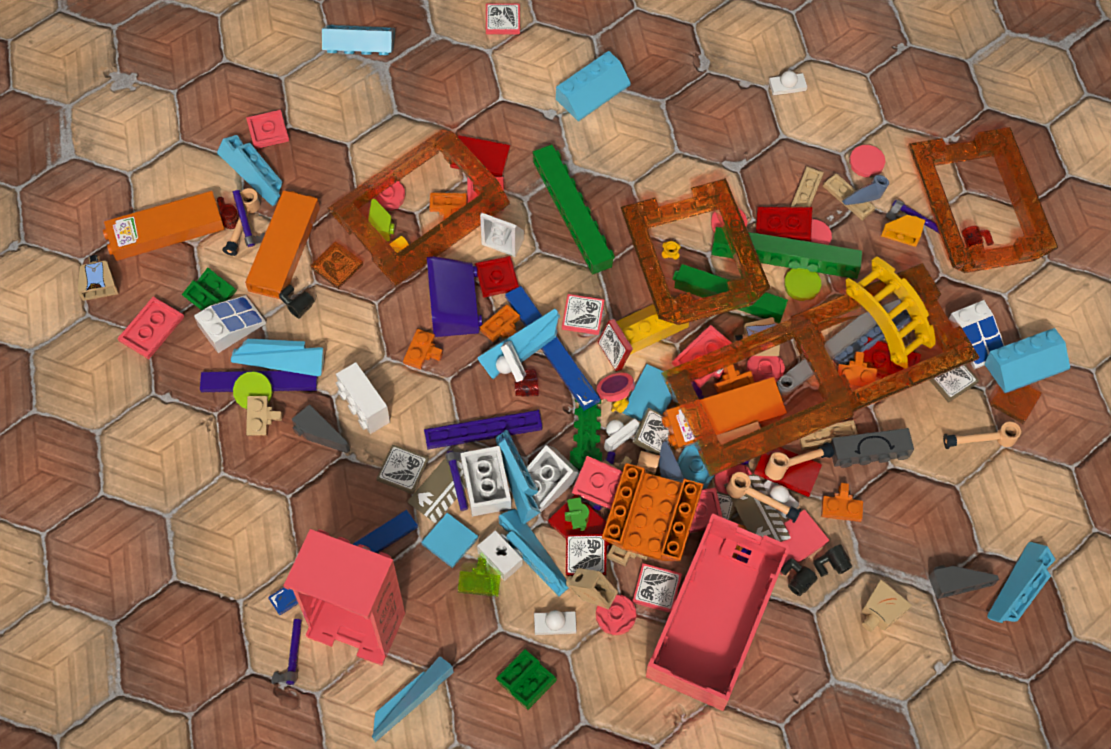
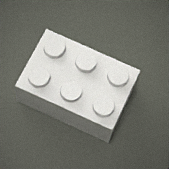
(362, 398)
(485, 481)

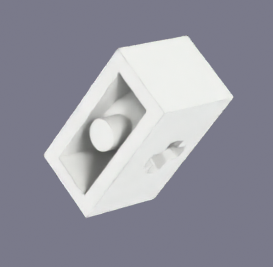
(502, 565)

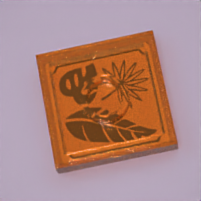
(336, 265)
(1016, 403)

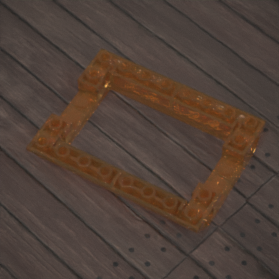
(1000, 144)
(705, 198)
(403, 264)
(953, 341)
(775, 435)

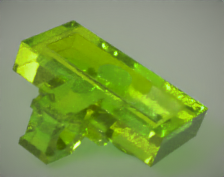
(479, 581)

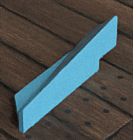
(251, 167)
(525, 341)
(280, 355)
(519, 478)
(534, 554)
(1023, 583)
(410, 697)

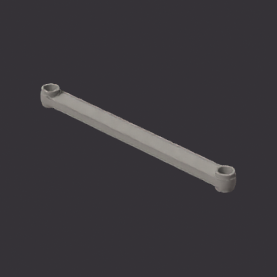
(834, 347)

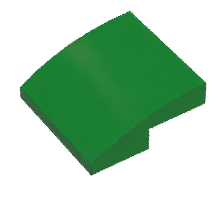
(208, 290)
(526, 679)

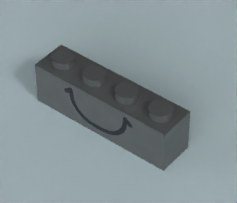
(872, 447)

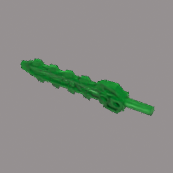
(586, 436)

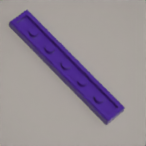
(279, 380)
(482, 429)

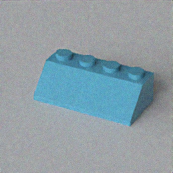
(358, 38)
(592, 86)
(1028, 360)

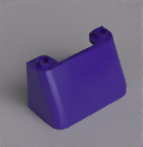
(453, 297)

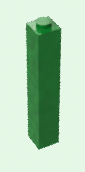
(706, 284)

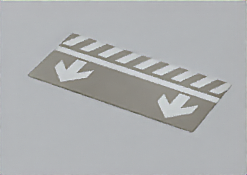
(437, 491)
(758, 516)

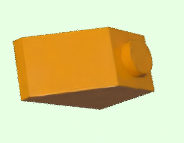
(904, 230)

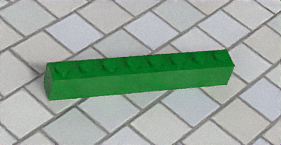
(572, 209)
(797, 254)

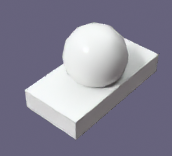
(788, 83)
(510, 362)
(619, 433)
(781, 495)
(555, 623)

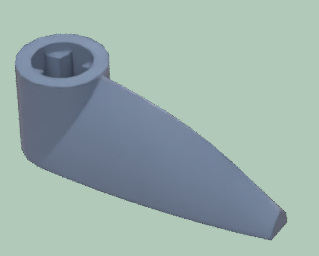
(868, 192)
(668, 465)

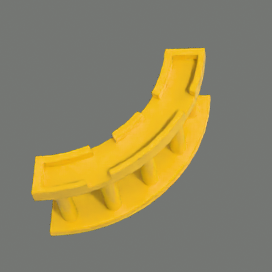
(909, 300)

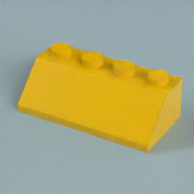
(645, 328)

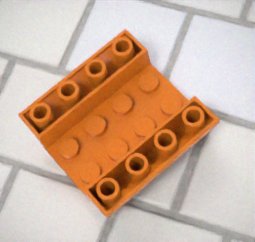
(652, 514)

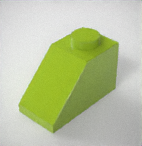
(381, 220)

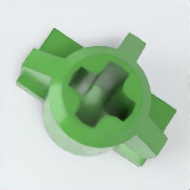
(577, 514)

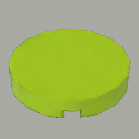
(802, 284)
(251, 385)

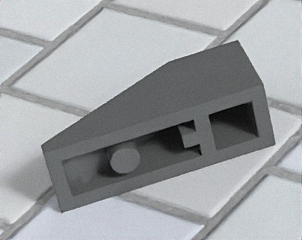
(318, 430)
(958, 580)

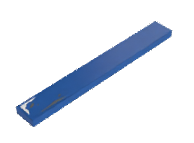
(555, 352)
(376, 540)

